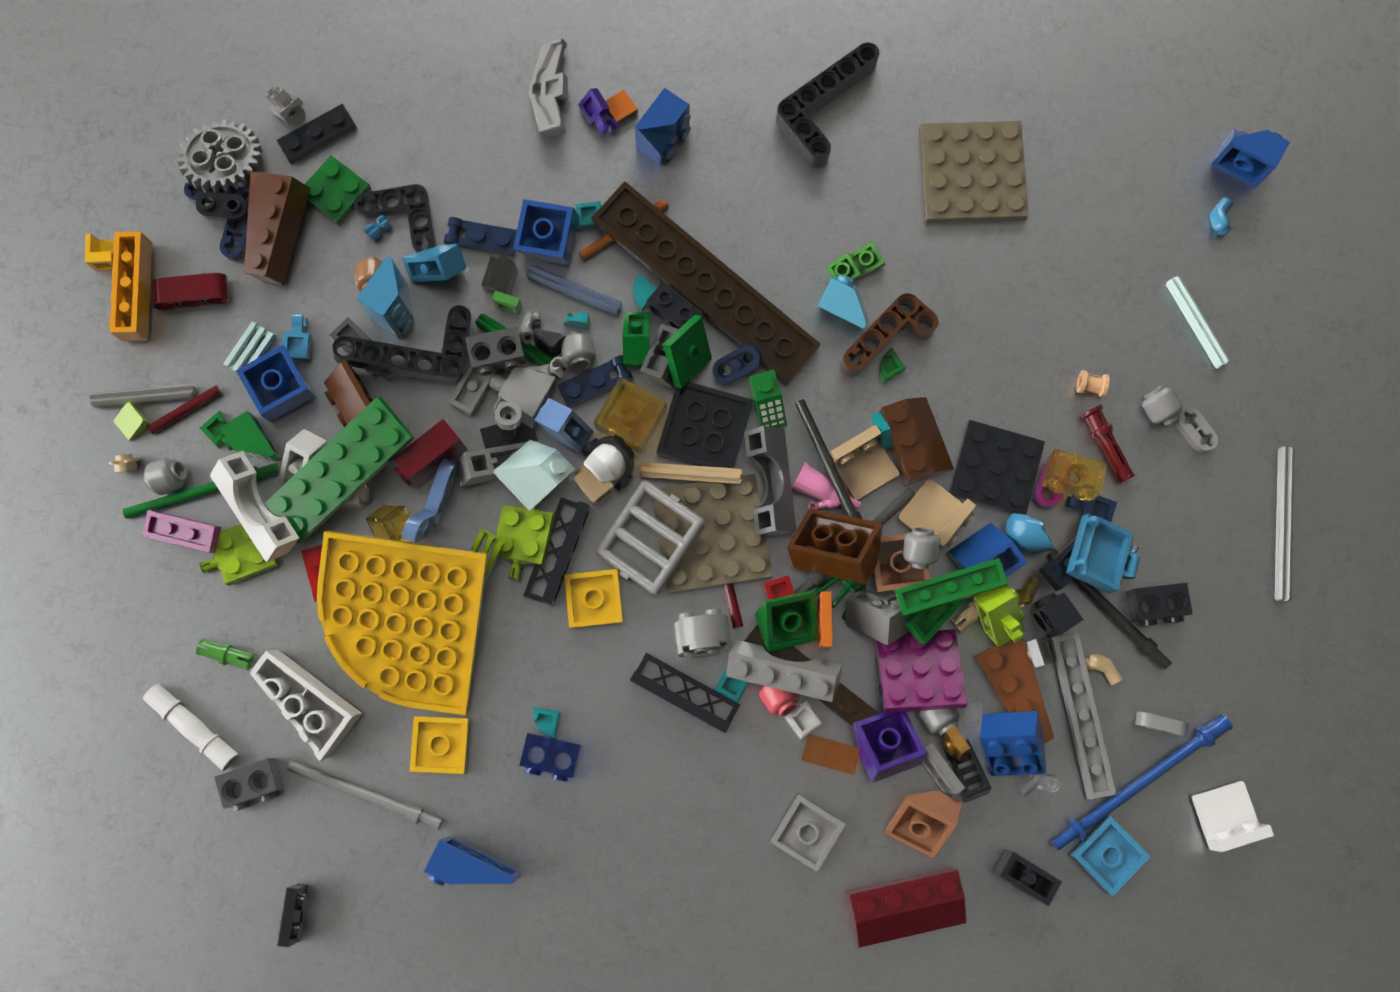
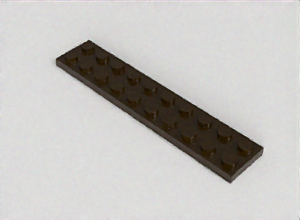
(705, 281)

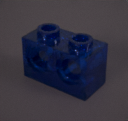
(552, 749)

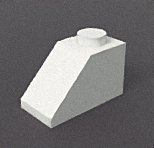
(298, 453)

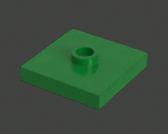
(687, 351)

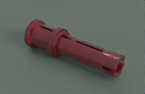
(1103, 433)

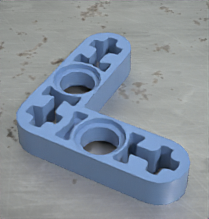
(426, 521)

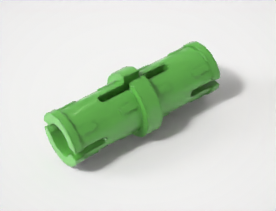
(225, 654)

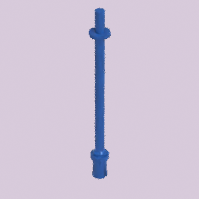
(1204, 736)

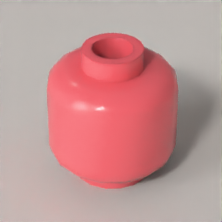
(779, 701)

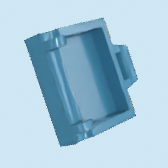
(1102, 553)

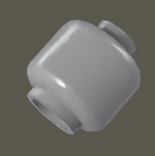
(578, 351)
(1162, 405)
(164, 475)
(921, 547)
(939, 720)

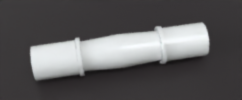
(190, 727)

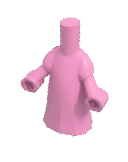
(819, 486)

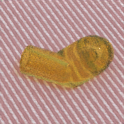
(1028, 592)

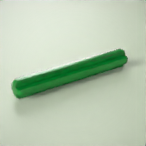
(531, 352)

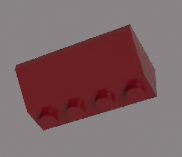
(907, 906)

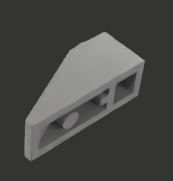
(478, 465)

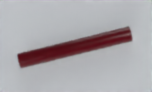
(184, 409)
(733, 606)

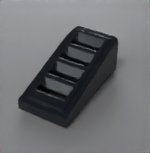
(976, 767)

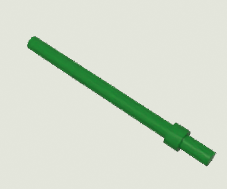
(191, 493)

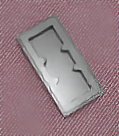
(941, 771)

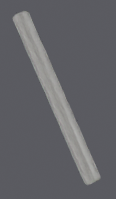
(1284, 524)

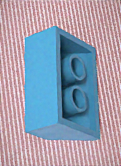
(388, 299)

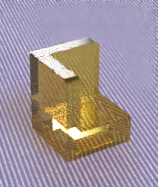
(388, 522)

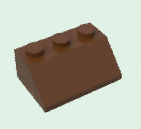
(346, 392)
(916, 440)
(836, 545)

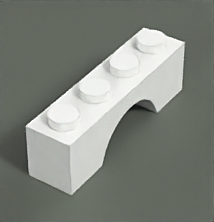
(237, 484)

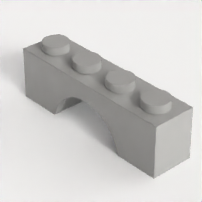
(809, 678)

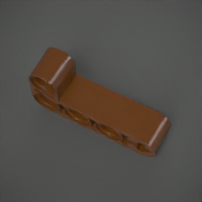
(883, 337)

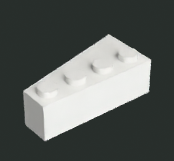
(310, 705)

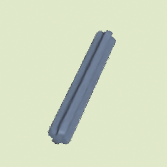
(574, 289)

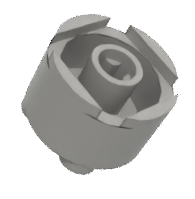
(702, 633)

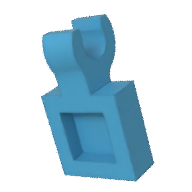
(297, 341)

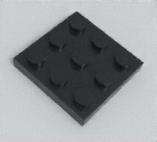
(704, 426)
(996, 468)

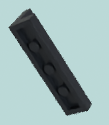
(565, 555)
(681, 702)

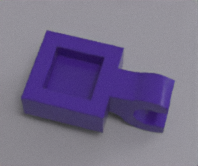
(595, 109)

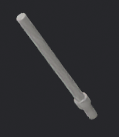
(414, 813)

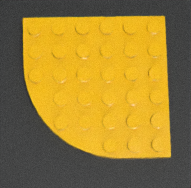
(402, 617)

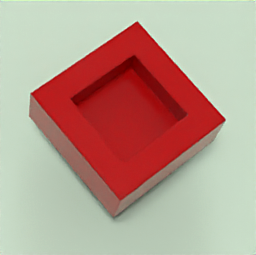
(779, 588)

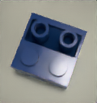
(988, 545)
(1013, 743)

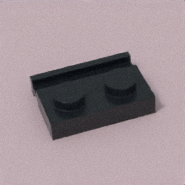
(292, 915)

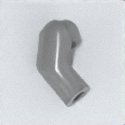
(529, 319)

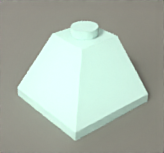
(533, 472)

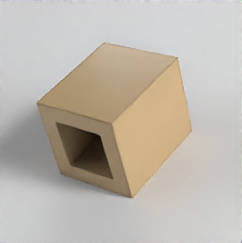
(591, 486)

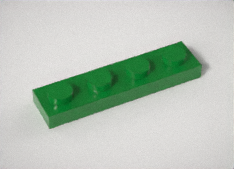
(951, 587)

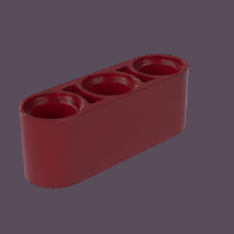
(189, 291)

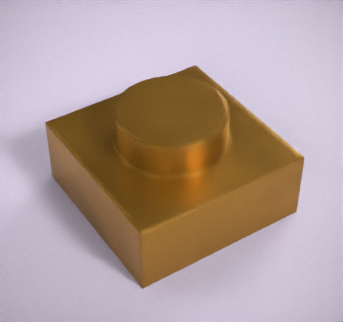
(955, 743)

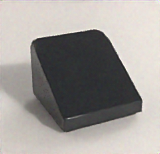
(548, 341)

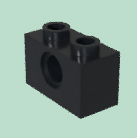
(1027, 877)

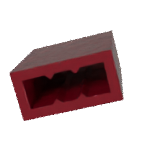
(422, 458)

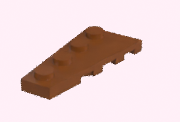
(1014, 680)

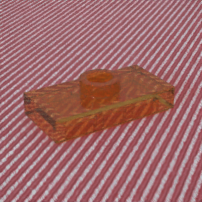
(830, 754)

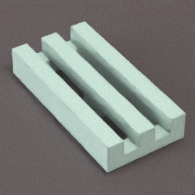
(242, 343)

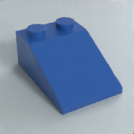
(460, 864)

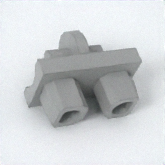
(286, 106)

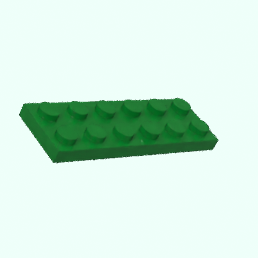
(340, 468)

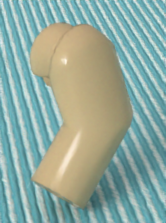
(1105, 665)

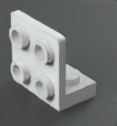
(1229, 817)

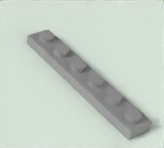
(1083, 716)

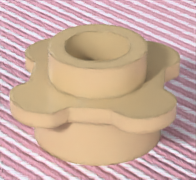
(125, 462)

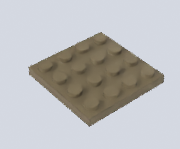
(973, 171)
(726, 545)

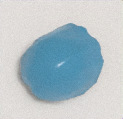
(1028, 534)

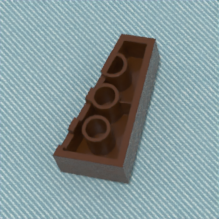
(273, 225)

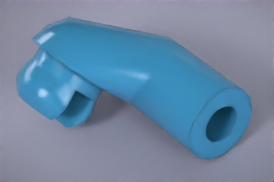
(1219, 218)

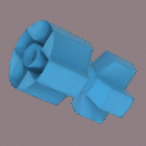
(373, 231)

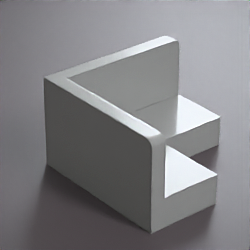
(876, 616)

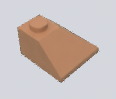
(925, 821)

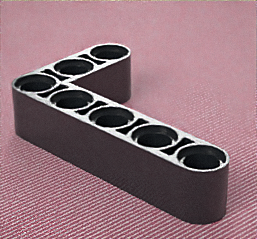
(821, 97)
(412, 355)

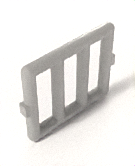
(682, 543)

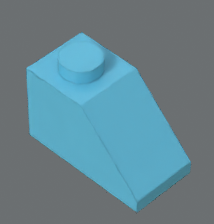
(844, 301)

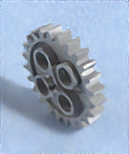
(219, 156)

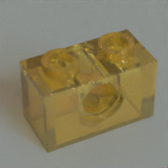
(1088, 470)

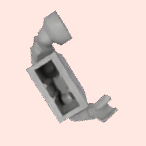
(525, 393)

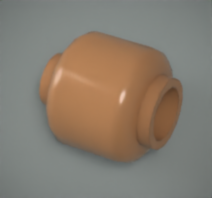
(365, 270)

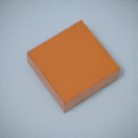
(621, 107)

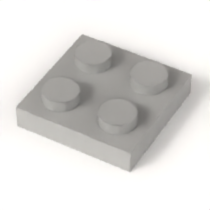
(807, 833)

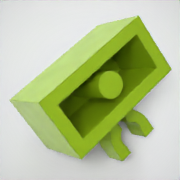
(1001, 615)

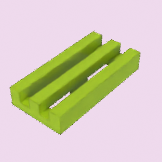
(490, 539)

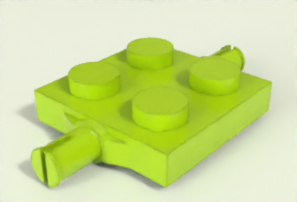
(525, 535)
(237, 557)

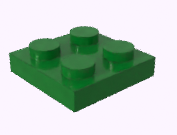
(335, 189)

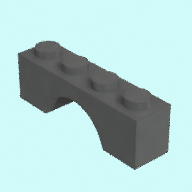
(769, 452)

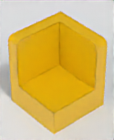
(98, 253)

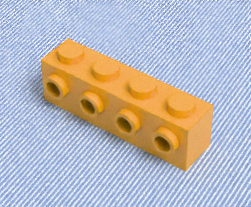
(131, 286)

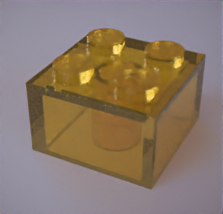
(630, 414)

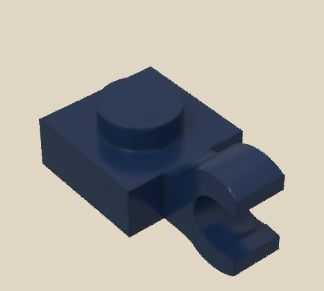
(1098, 507)

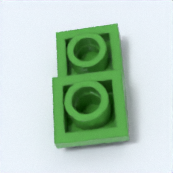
(858, 264)

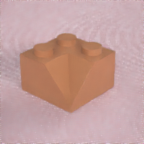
(892, 568)

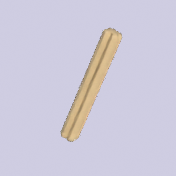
(691, 473)

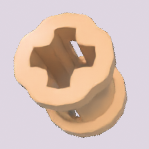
(1093, 383)

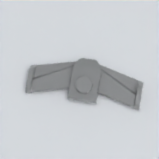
(549, 88)

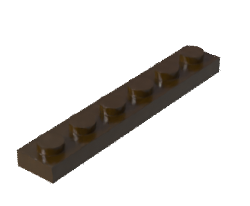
(845, 703)

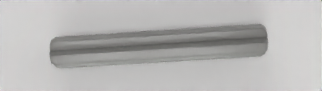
(142, 395)

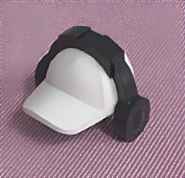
(610, 460)

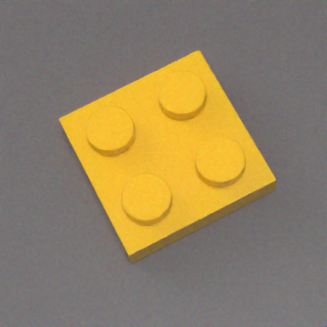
(593, 598)
(439, 745)

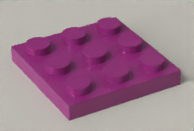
(921, 674)

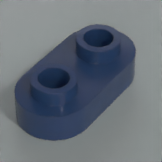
(738, 362)

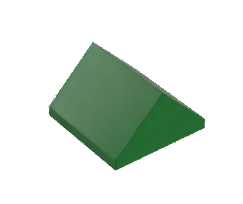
(788, 620)

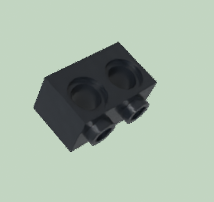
(671, 307)
(1158, 599)
(1055, 614)

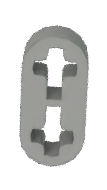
(1196, 430)
(1161, 724)

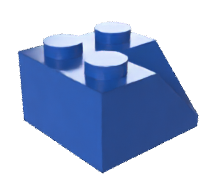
(663, 126)
(1251, 155)
(546, 231)
(275, 383)

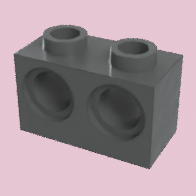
(495, 343)
(656, 363)
(248, 778)

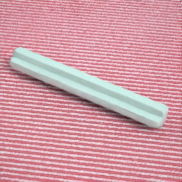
(1197, 322)

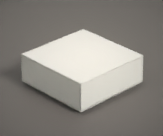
(803, 719)

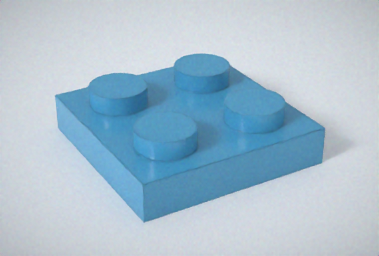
(1110, 855)

